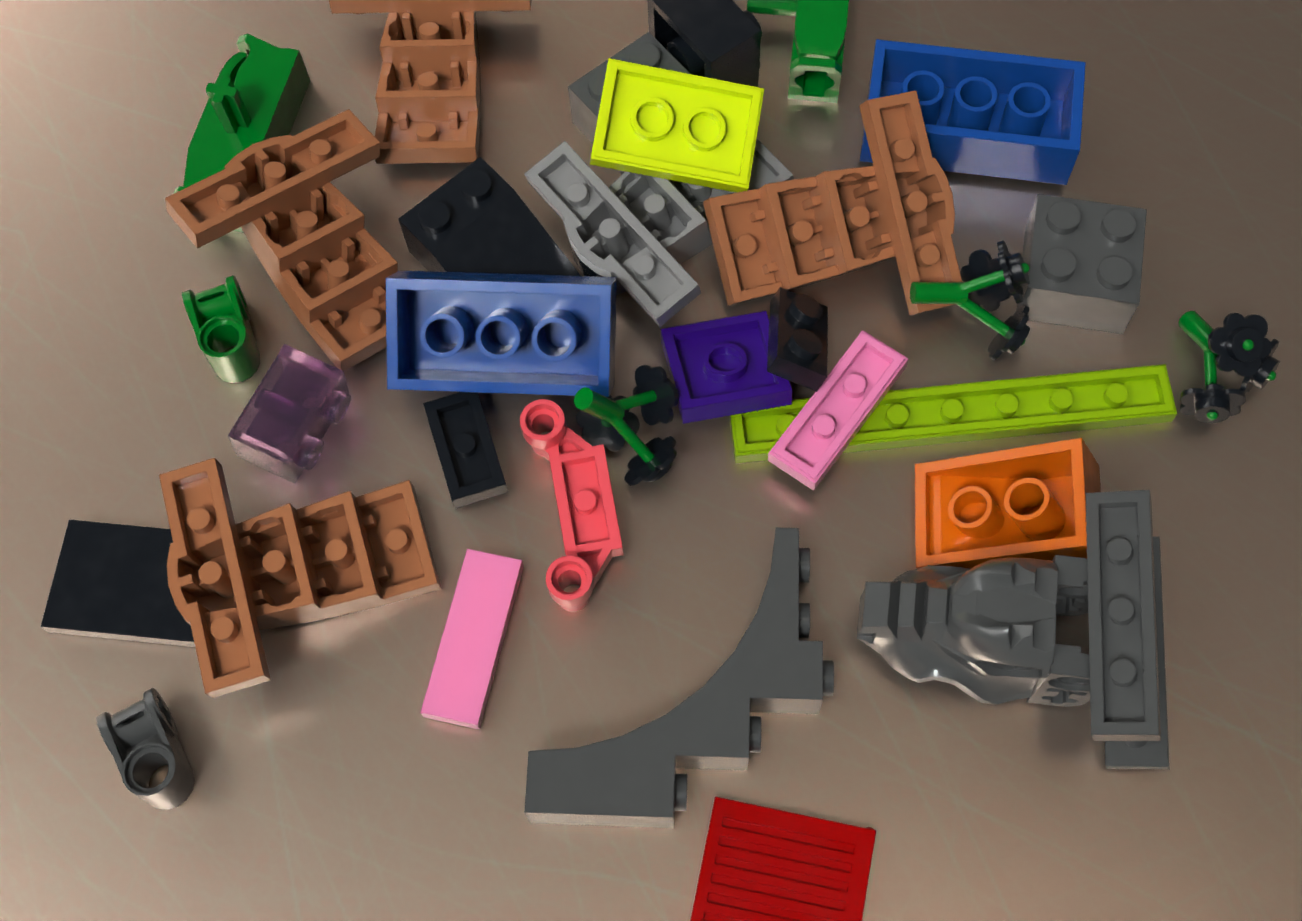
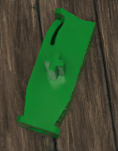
(816, 45)
(249, 103)

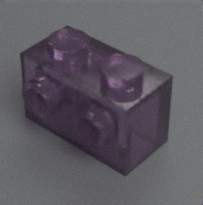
(291, 414)

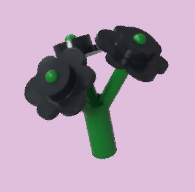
(985, 284)
(1234, 347)
(610, 422)

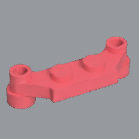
(583, 503)

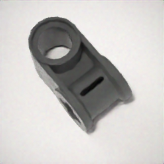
(143, 741)

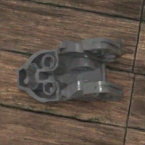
(984, 628)

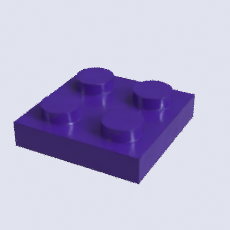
(723, 367)

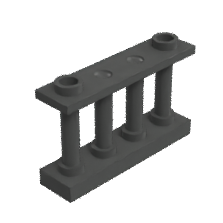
(1126, 631)

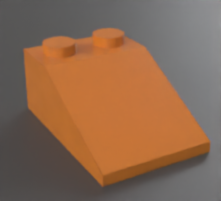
(1004, 504)

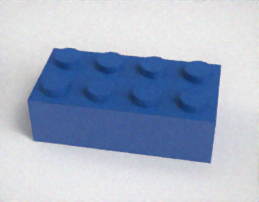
(988, 108)
(500, 332)

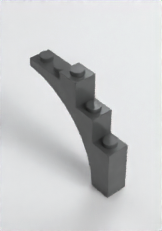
(635, 776)

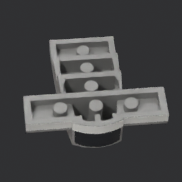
(637, 225)

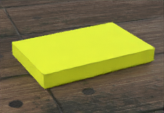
(677, 126)

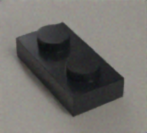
(798, 339)
(465, 448)

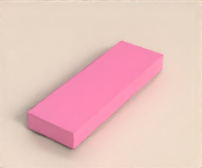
(837, 410)
(472, 639)

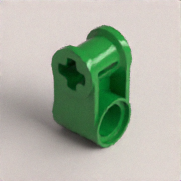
(221, 322)

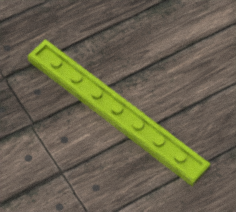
(984, 411)

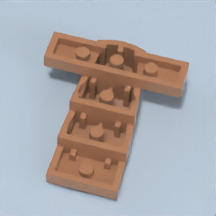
(428, 77)
(845, 217)
(303, 231)
(283, 566)

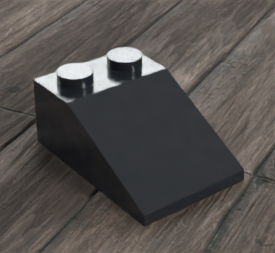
(481, 228)

